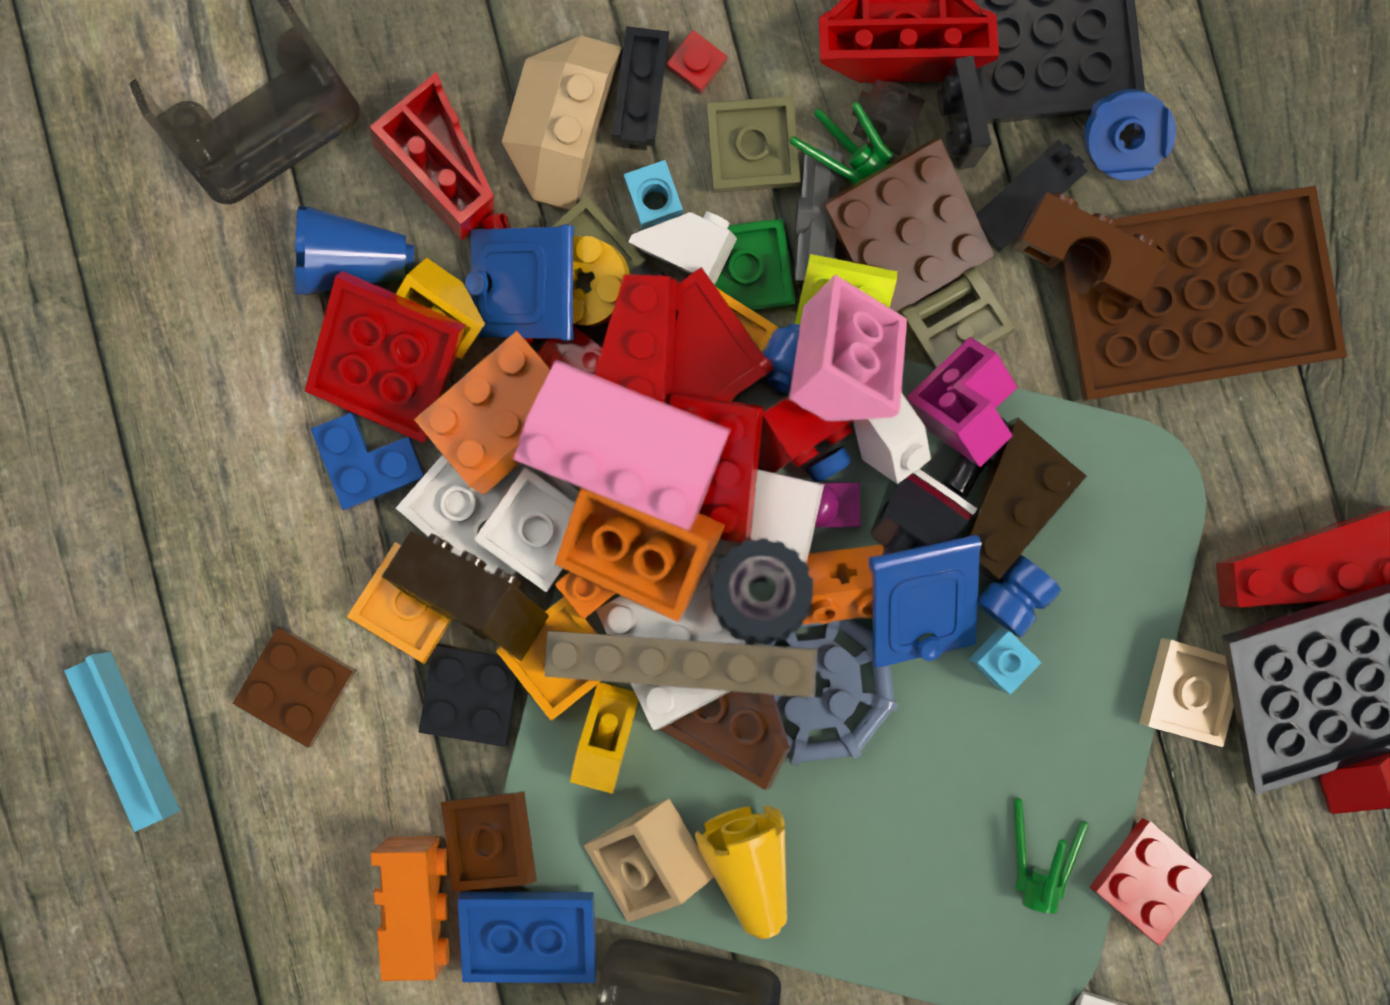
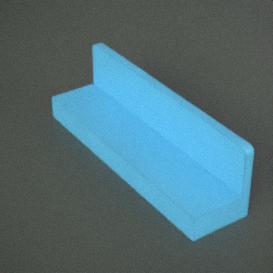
(122, 740)

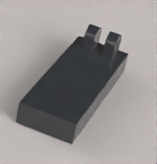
(640, 87)
(1010, 210)

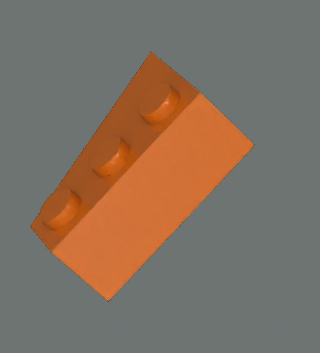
(411, 907)

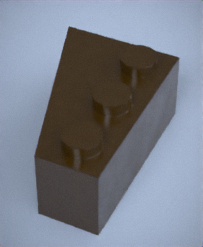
(1019, 497)
(466, 592)

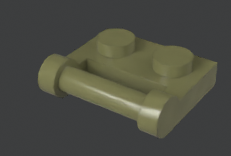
(980, 320)

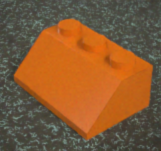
(638, 552)

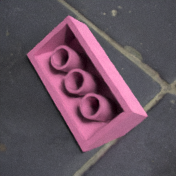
(621, 444)

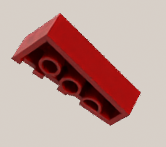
(642, 337)

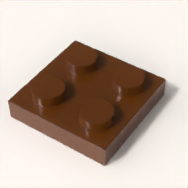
(294, 686)
(488, 841)

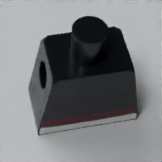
(919, 514)

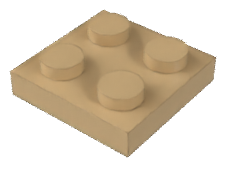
(1189, 693)

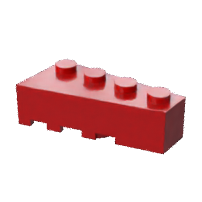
(1312, 565)

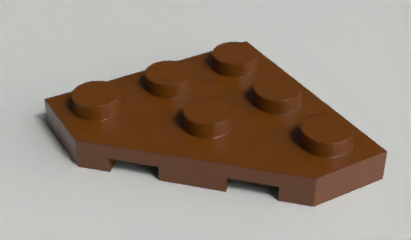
(739, 733)

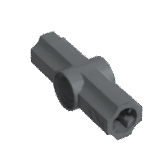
(811, 222)

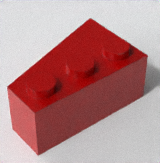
(433, 156)
(792, 435)

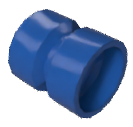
(1014, 599)

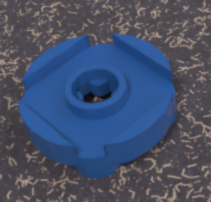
(1111, 116)

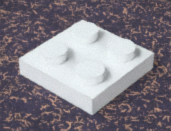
(529, 528)

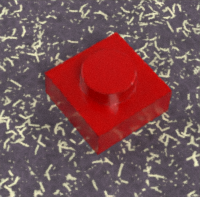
(696, 62)

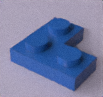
(356, 471)

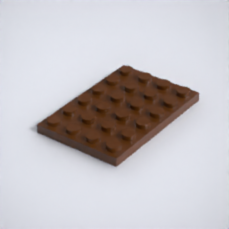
(1234, 298)

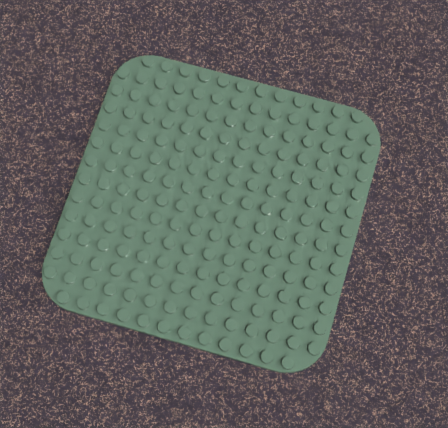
(911, 849)

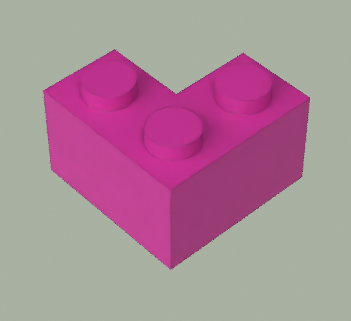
(962, 401)

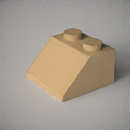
(649, 861)

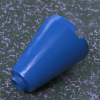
(338, 244)

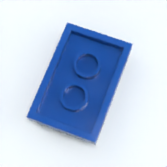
(527, 937)

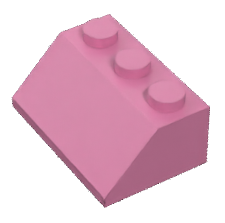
(848, 355)

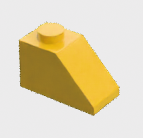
(445, 294)
(604, 738)

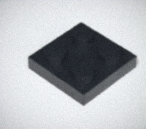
(966, 114)
(468, 696)

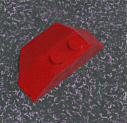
(905, 38)

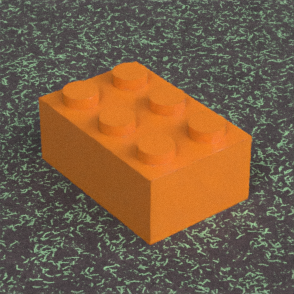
(485, 413)

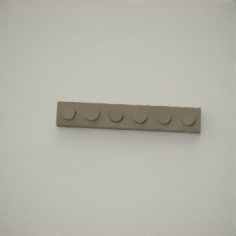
(682, 663)

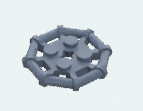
(839, 698)

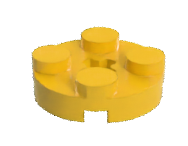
(608, 268)

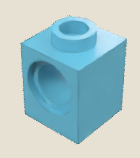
(649, 180)
(1004, 661)

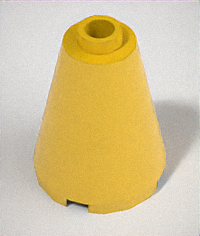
(750, 866)

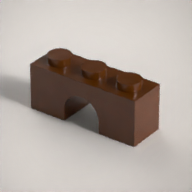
(1125, 260)

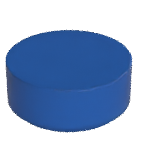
(828, 464)

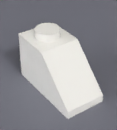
(689, 243)
(894, 444)

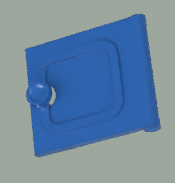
(529, 281)
(921, 594)

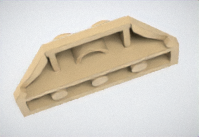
(560, 117)

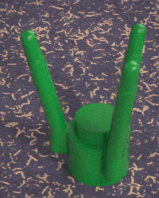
(863, 159)
(1044, 887)

